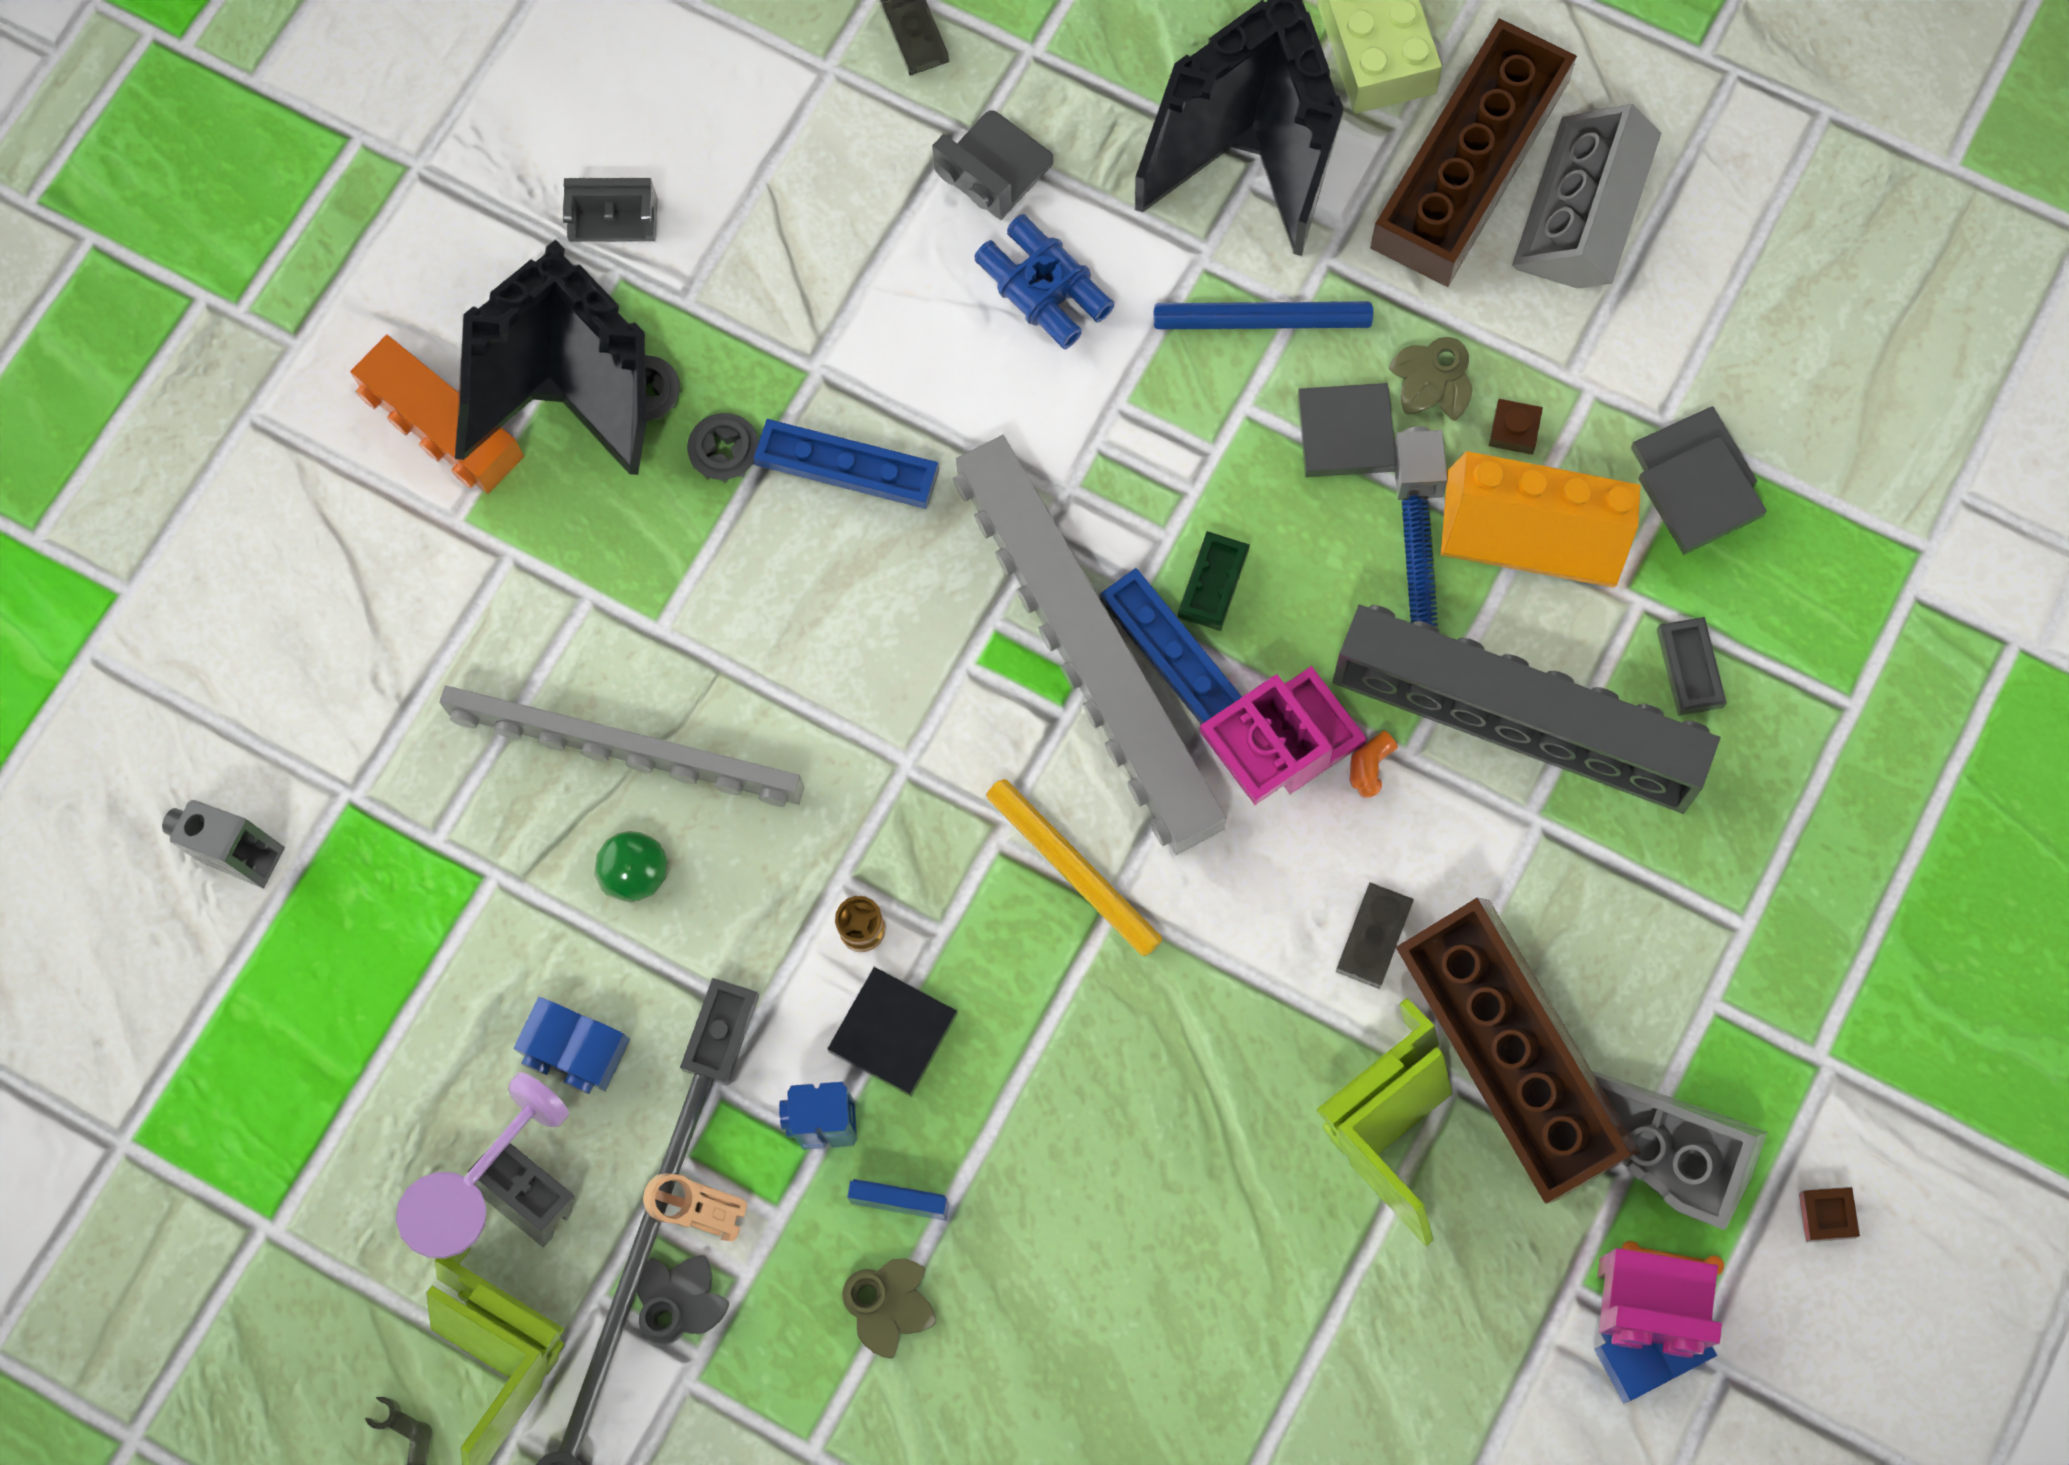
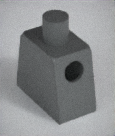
(213, 835)

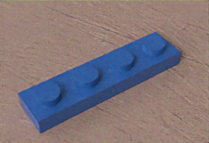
(846, 463)
(1169, 646)

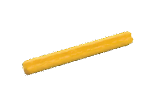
(1074, 867)

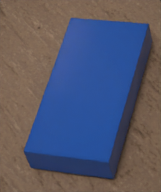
(898, 1199)

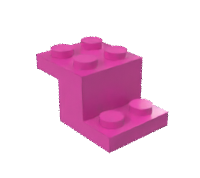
(1282, 735)
(1658, 1302)

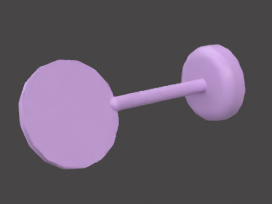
(446, 1211)

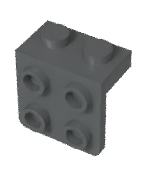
(992, 163)

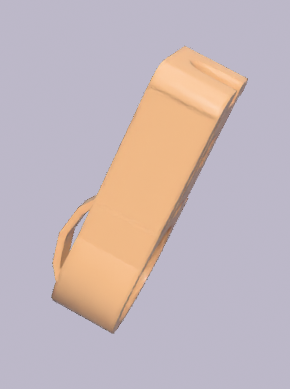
(701, 1208)

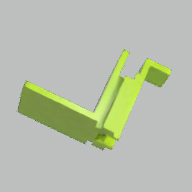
(1384, 1106)
(501, 1335)

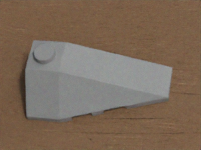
(1687, 1152)

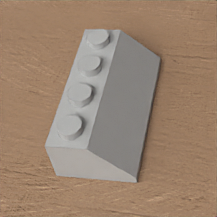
(1588, 197)

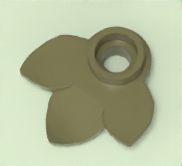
(1432, 383)
(896, 1306)

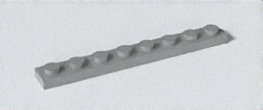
(638, 751)

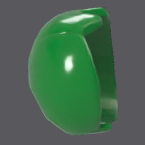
(630, 866)

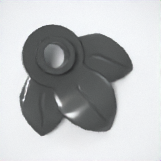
(683, 1294)

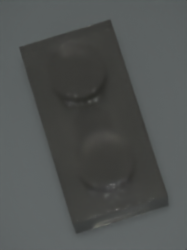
(1374, 935)

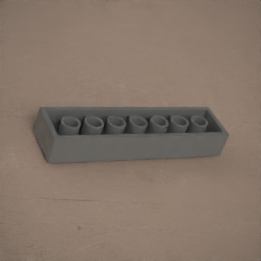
(1525, 708)

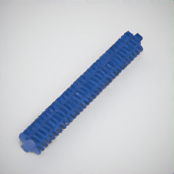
(1417, 560)

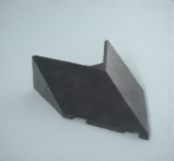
(1252, 90)
(558, 340)

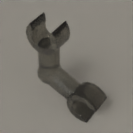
(417, 1432)

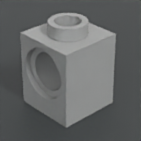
(1420, 463)

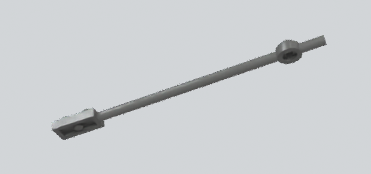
(710, 1058)

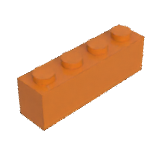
(428, 408)

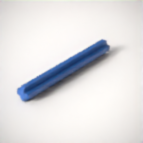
(1263, 315)

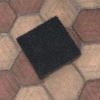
(892, 1031)

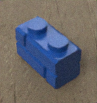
(819, 1115)

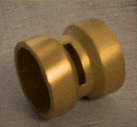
(855, 915)

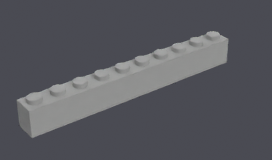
(1090, 646)

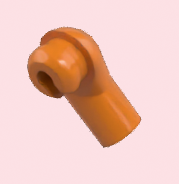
(1365, 764)

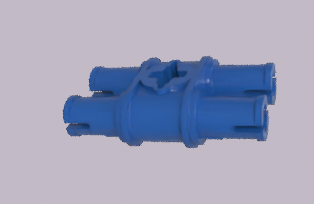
(1041, 299)

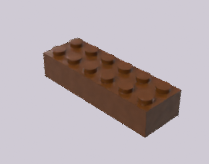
(1472, 152)
(1517, 1050)

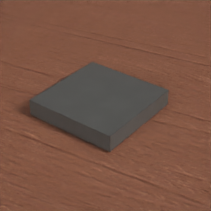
(1346, 430)
(1685, 436)
(1702, 495)

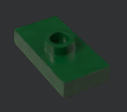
(1213, 581)

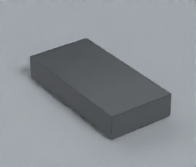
(1691, 666)

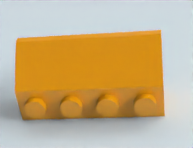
(1539, 519)

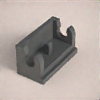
(610, 209)
(525, 1194)

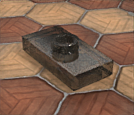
(915, 34)

